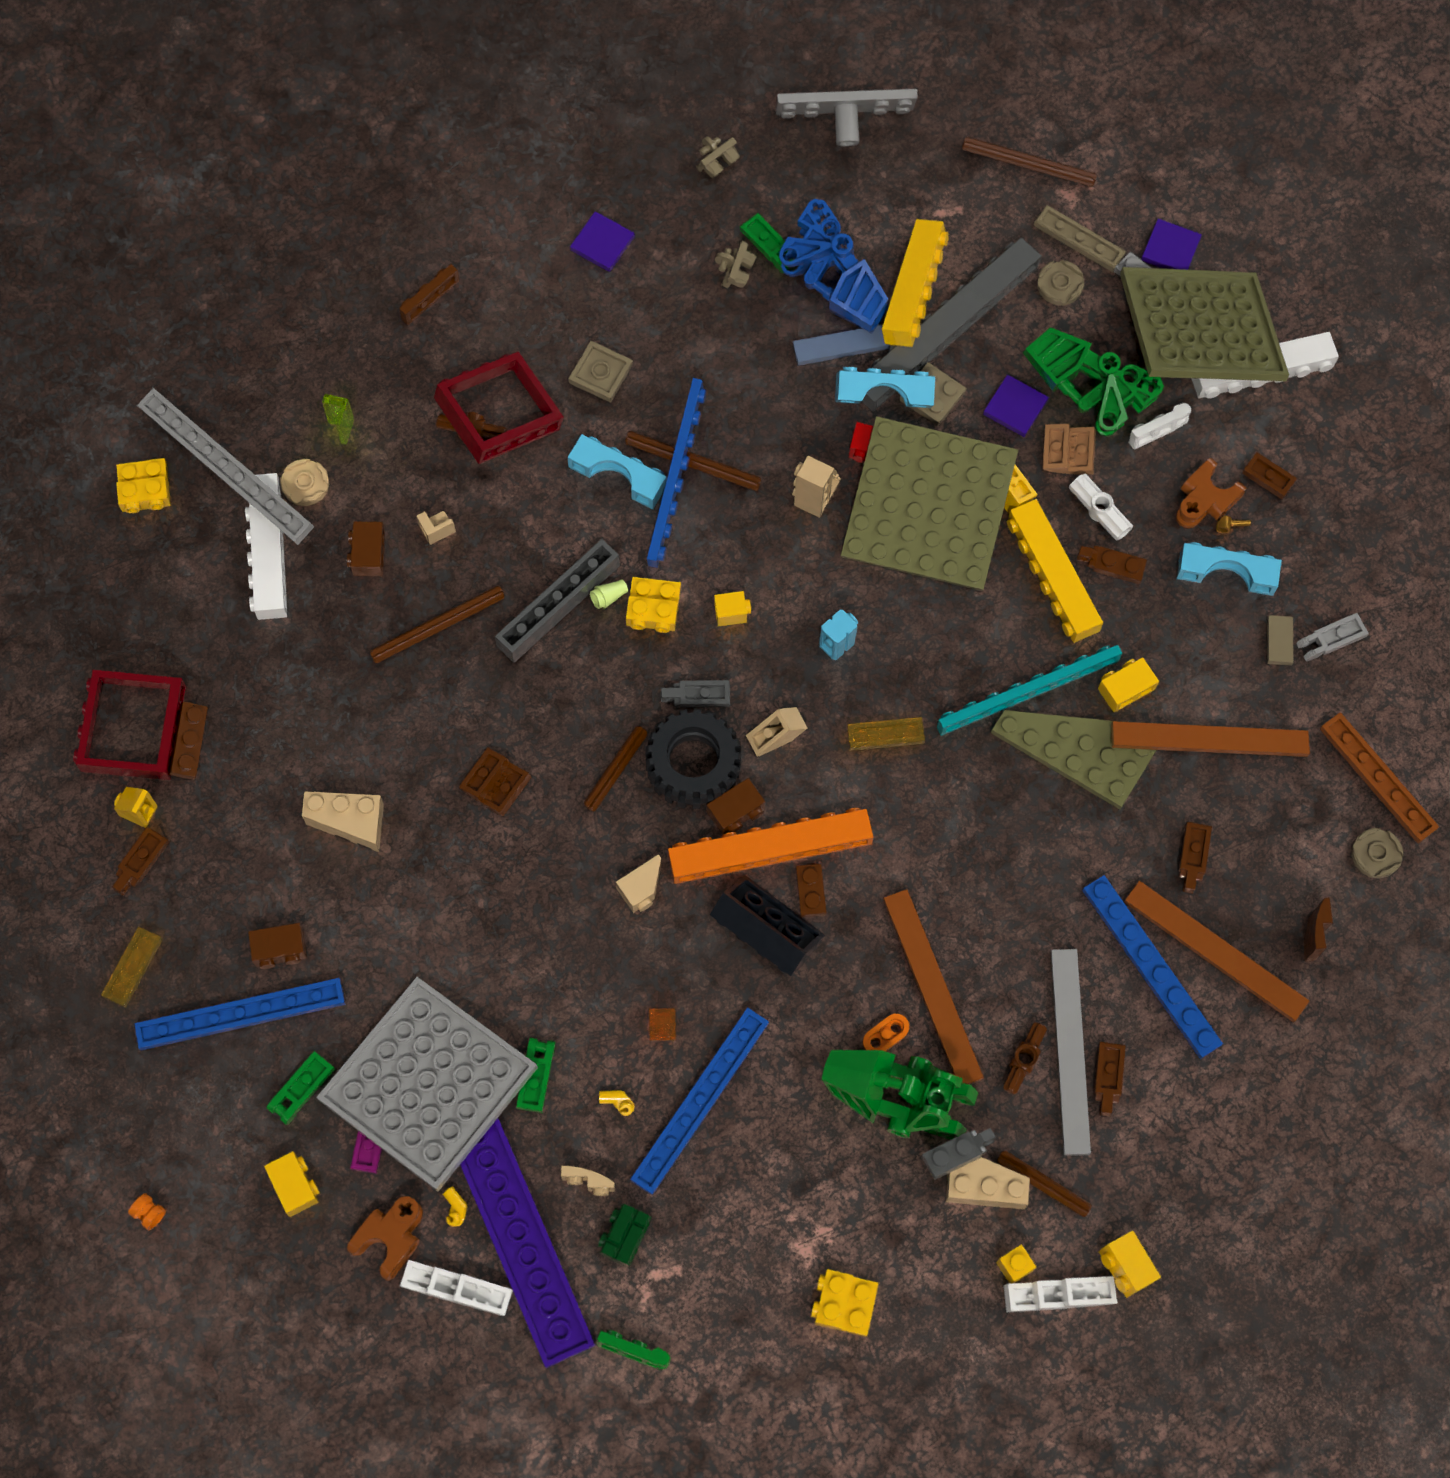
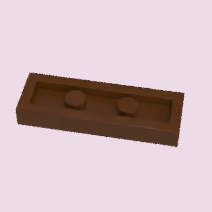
(429, 294)
(188, 740)

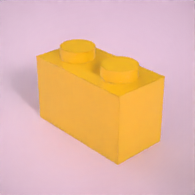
(1127, 684)
(292, 1183)
(1129, 1264)

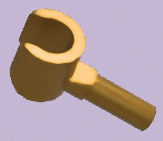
(1225, 523)

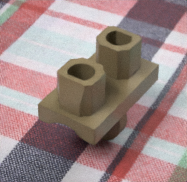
(710, 162)
(732, 263)

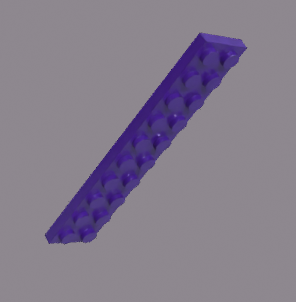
(525, 1249)

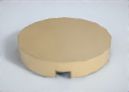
(304, 482)

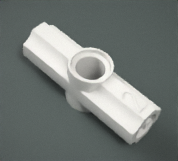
(1109, 518)

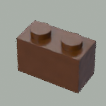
(367, 548)
(736, 807)
(277, 945)

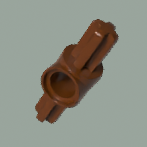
(478, 421)
(1019, 1069)

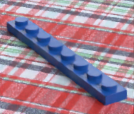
(674, 481)
(1152, 967)
(239, 1014)
(699, 1101)

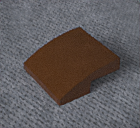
(495, 782)
(1314, 936)

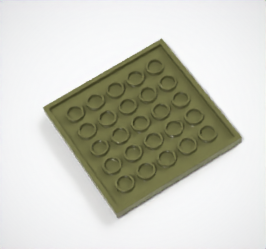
(1203, 324)
(929, 503)

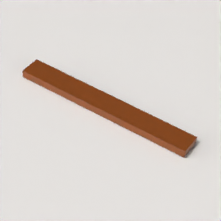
(1210, 739)
(1216, 951)
(932, 987)

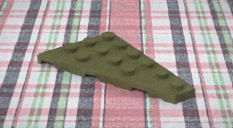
(1077, 751)

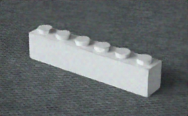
(1301, 359)
(266, 559)

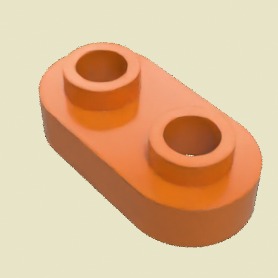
(883, 1033)

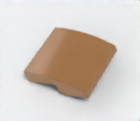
(1069, 449)

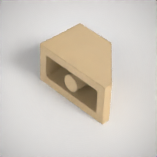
(776, 730)
(640, 885)

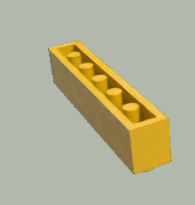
(914, 283)
(1054, 570)

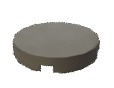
(1060, 282)
(1377, 853)

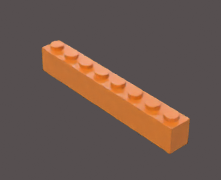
(770, 845)

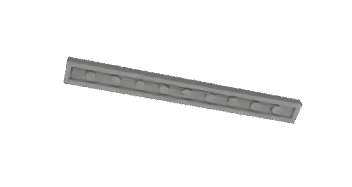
(226, 466)

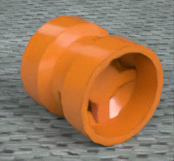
(147, 1211)

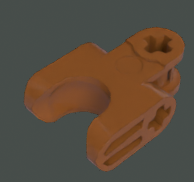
(1205, 497)
(393, 1230)

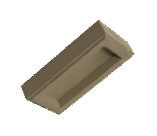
(1279, 640)

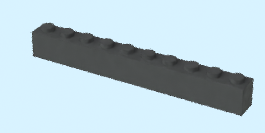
(957, 315)

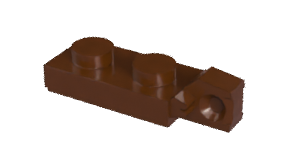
(1113, 563)
(1194, 854)
(139, 860)
(1109, 1075)

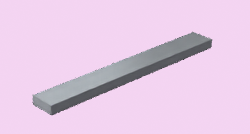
(1070, 1052)

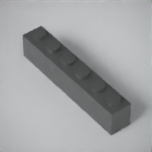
(557, 600)

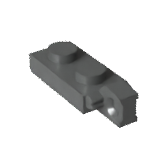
(698, 694)
(957, 1152)

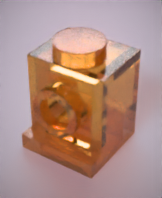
(662, 1024)

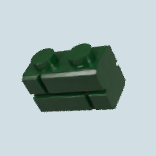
(625, 1235)

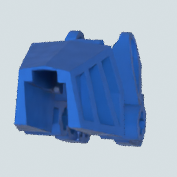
(858, 293)

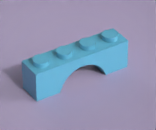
(915, 389)
(593, 457)
(1258, 572)

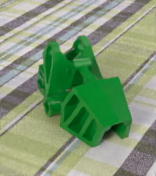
(1061, 357)
(861, 1075)

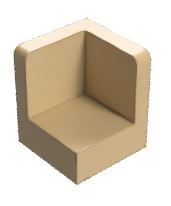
(435, 527)

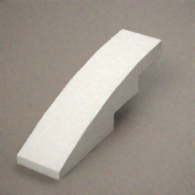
(456, 1288)
(1060, 1294)

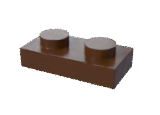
(1269, 475)
(811, 890)

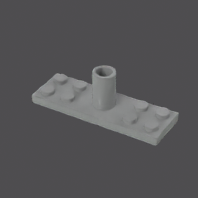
(846, 107)

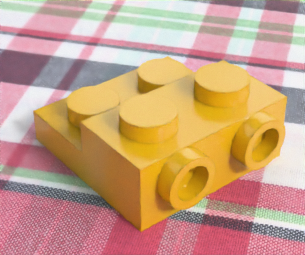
(143, 485)
(653, 604)
(845, 1303)

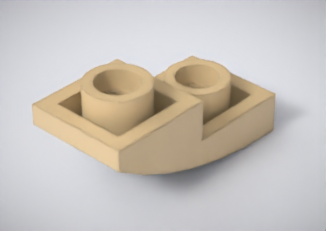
(596, 1182)

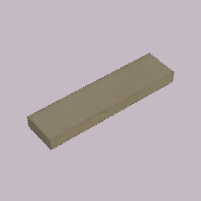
(1079, 238)

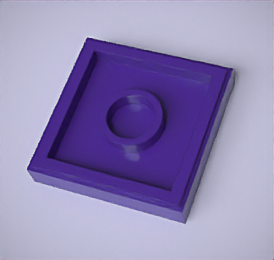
(602, 241)
(1171, 246)
(1015, 405)

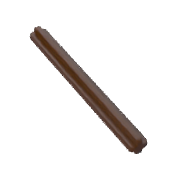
(1029, 161)
(695, 461)
(437, 624)

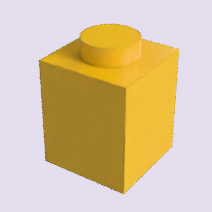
(731, 608)
(1016, 1264)

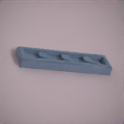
(838, 345)

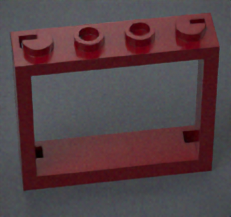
(514, 438)
(89, 710)

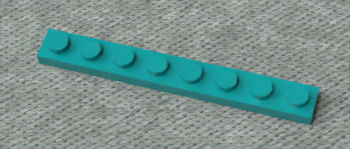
(1021, 692)

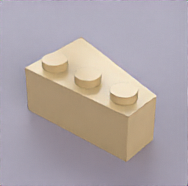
(814, 485)
(346, 815)
(987, 1185)

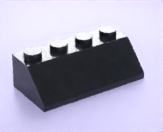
(767, 925)

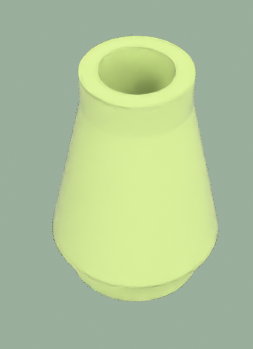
(608, 593)

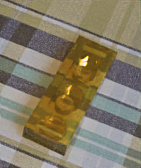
(886, 733)
(131, 967)

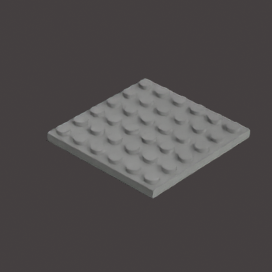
(427, 1083)

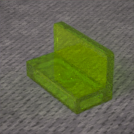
(340, 414)

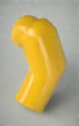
(619, 1100)
(458, 1207)

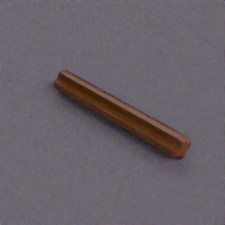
(615, 768)
(1045, 1183)

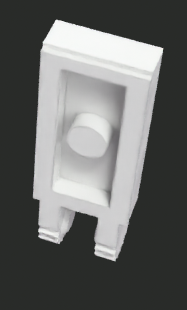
(1159, 426)

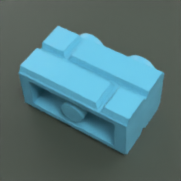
(838, 634)

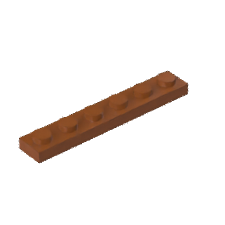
(1379, 778)

